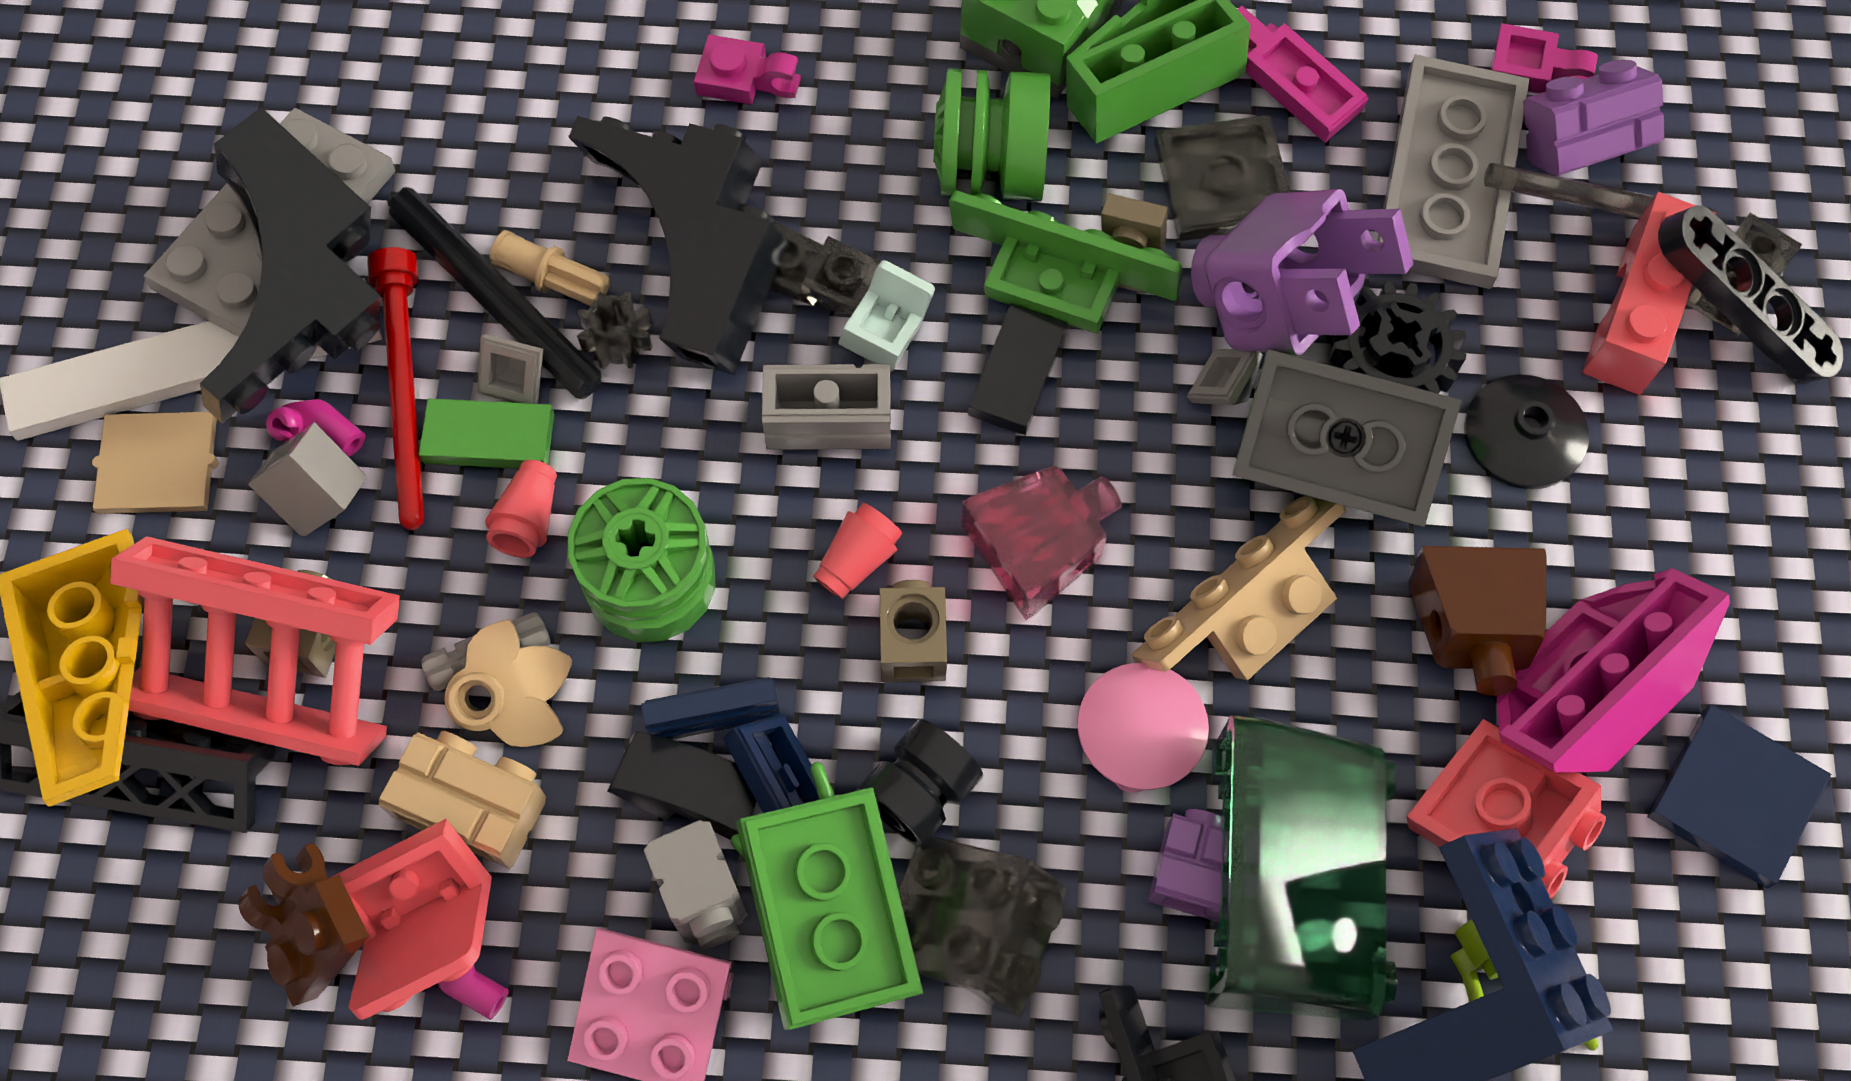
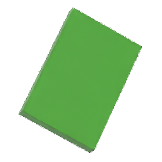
(828, 908)

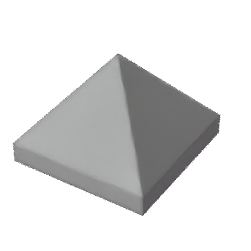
(509, 370)
(1226, 377)

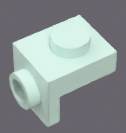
(887, 315)

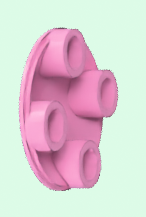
(1142, 727)

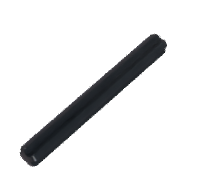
(494, 292)

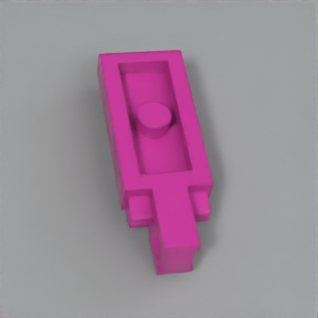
(1301, 78)

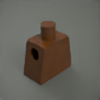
(1482, 609)

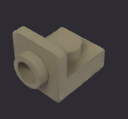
(1134, 223)

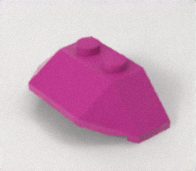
(1611, 672)

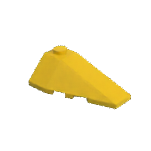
(74, 662)

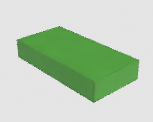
(485, 433)

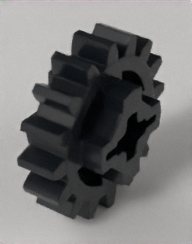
(1399, 337)

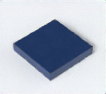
(1739, 796)

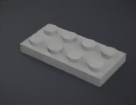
(1447, 135)
(218, 256)

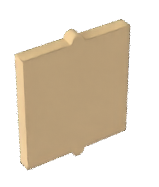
(155, 462)

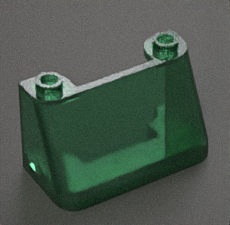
(1301, 873)

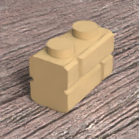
(481, 801)

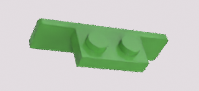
(1059, 267)

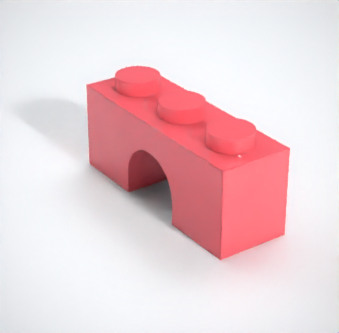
(1647, 309)

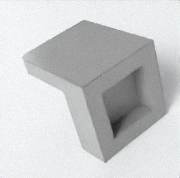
(308, 480)

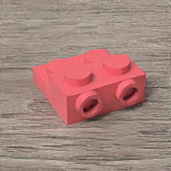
(1502, 789)

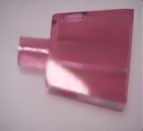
(1039, 533)

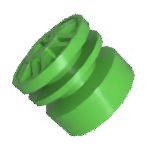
(994, 134)
(668, 582)

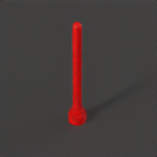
(393, 275)

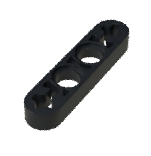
(1700, 249)

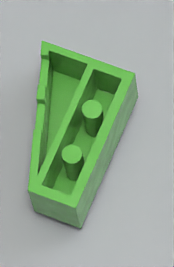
(1154, 62)

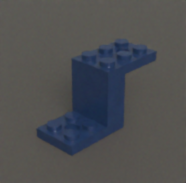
(1531, 943)

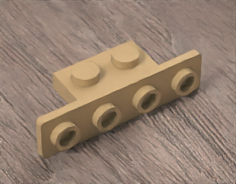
(1256, 601)

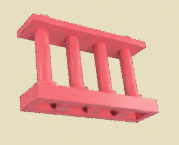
(287, 604)

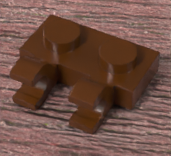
(311, 926)

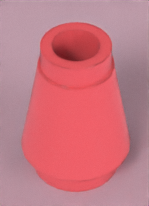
(523, 511)
(857, 550)

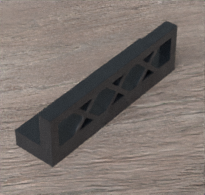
(163, 746)

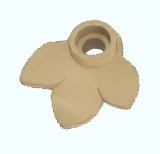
(518, 686)

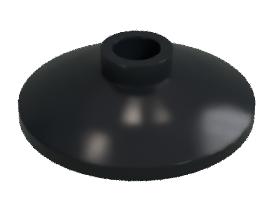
(1513, 449)

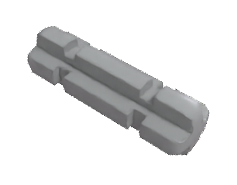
(442, 666)

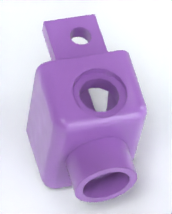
(1285, 297)

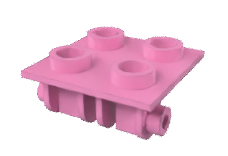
(649, 1009)

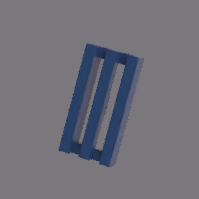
(710, 709)
(765, 776)

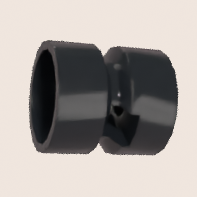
(925, 777)

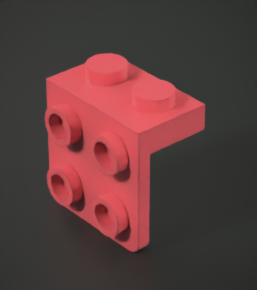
(422, 917)

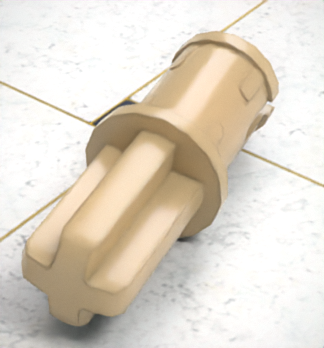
(547, 268)

